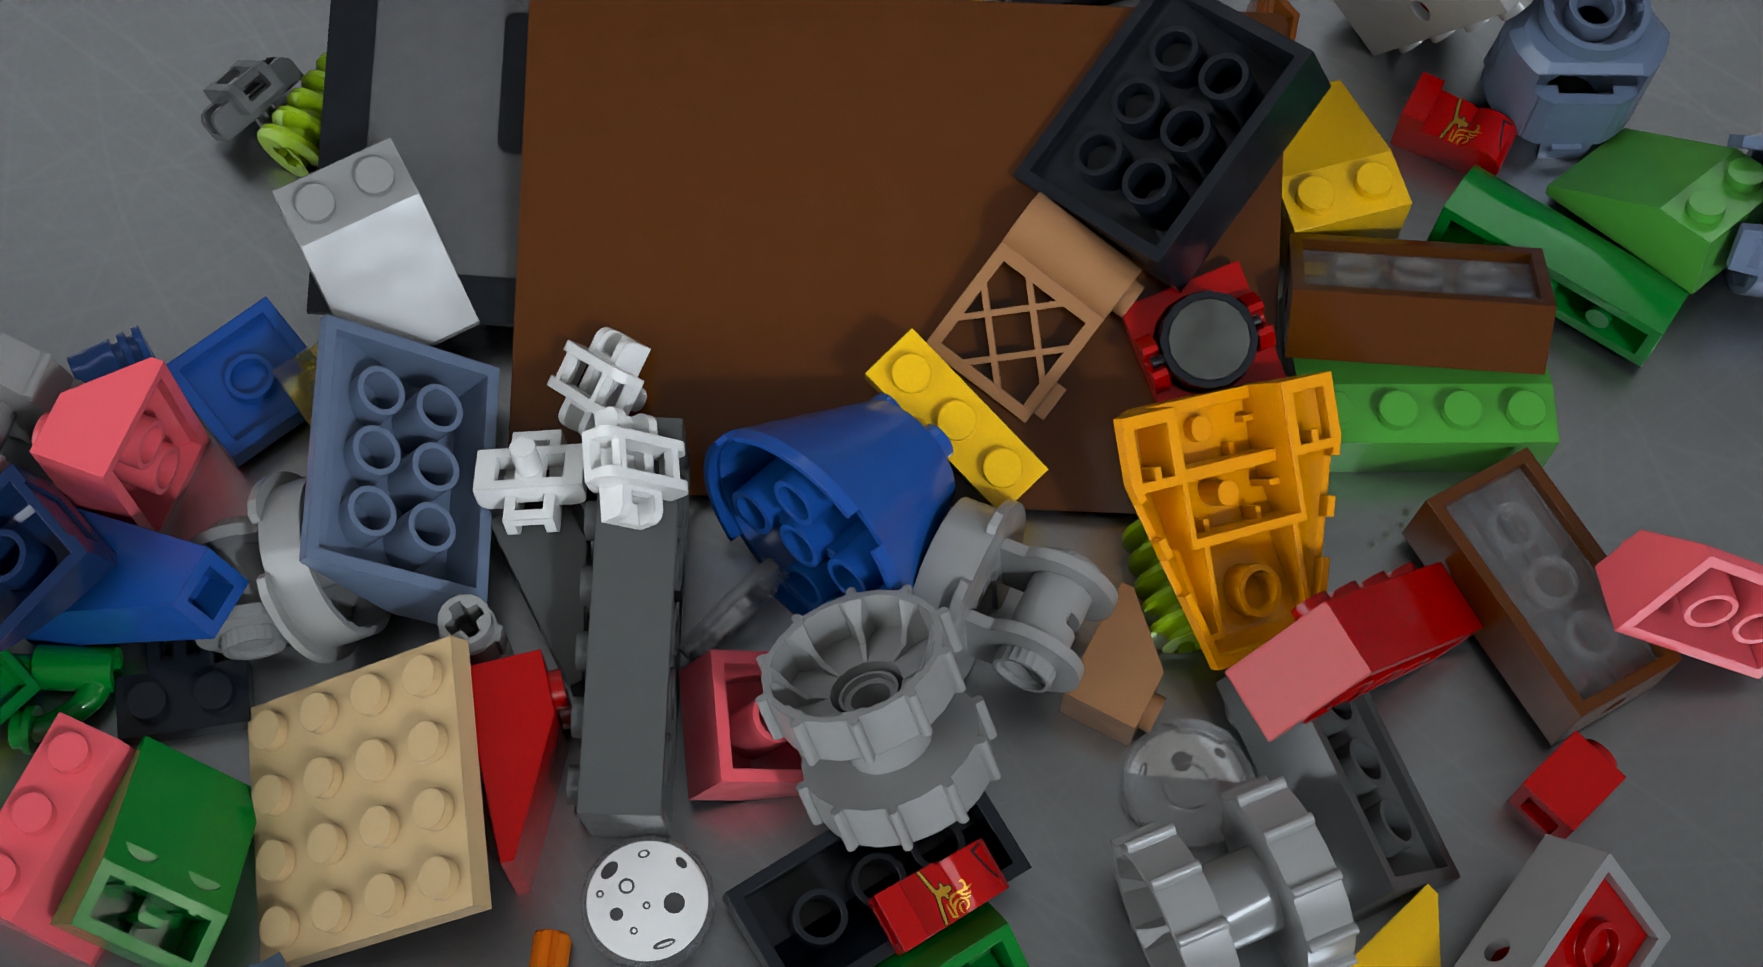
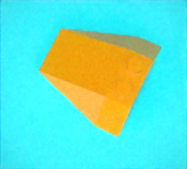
(1236, 502)

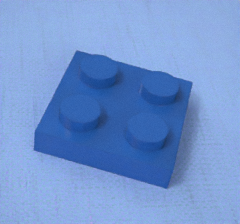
(232, 381)

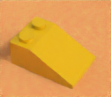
(1341, 176)

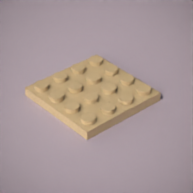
(368, 806)

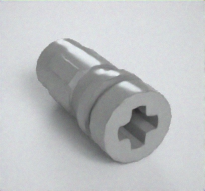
(472, 620)

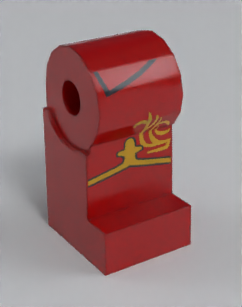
(1453, 129)
(937, 896)

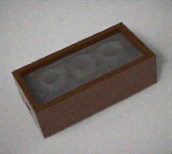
(1417, 303)
(1537, 593)

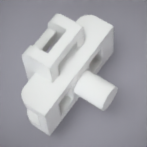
(608, 381)
(525, 479)
(626, 479)

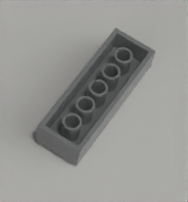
(630, 667)

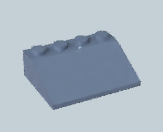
(397, 469)

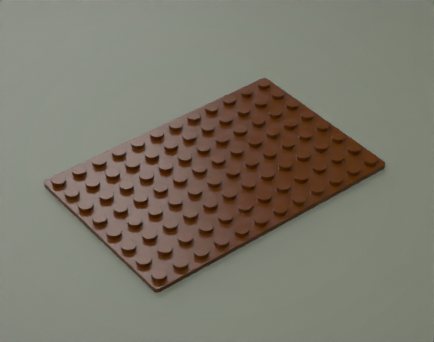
(800, 193)

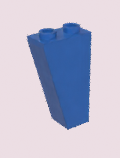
(153, 594)

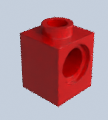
(1567, 786)

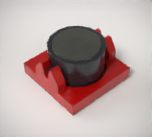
(1207, 337)

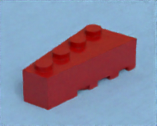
(1352, 644)

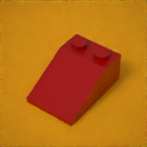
(521, 754)

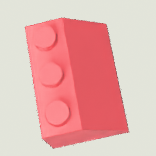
(123, 444)
(1687, 599)
(51, 826)

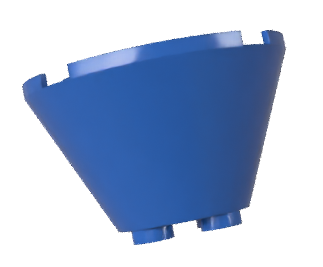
(834, 497)

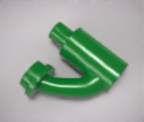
(64, 668)

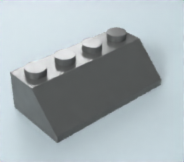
(1360, 799)

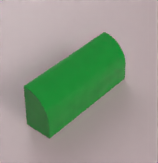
(1593, 281)

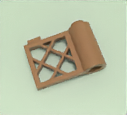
(1071, 268)

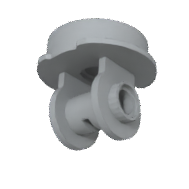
(970, 572)
(284, 596)

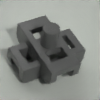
(248, 97)

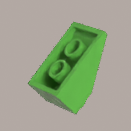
(1666, 200)

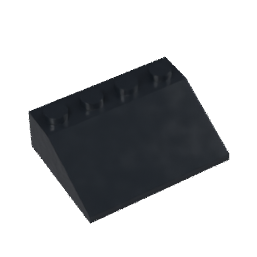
(1175, 131)

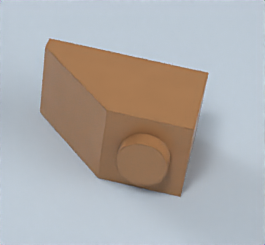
(1119, 675)

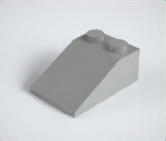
(376, 247)

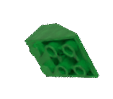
(162, 861)

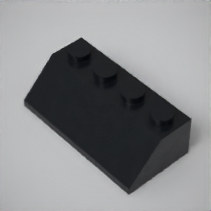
(816, 898)

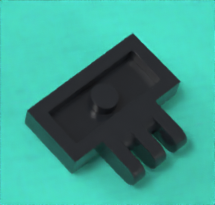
(183, 695)

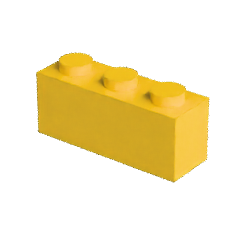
(983, 446)

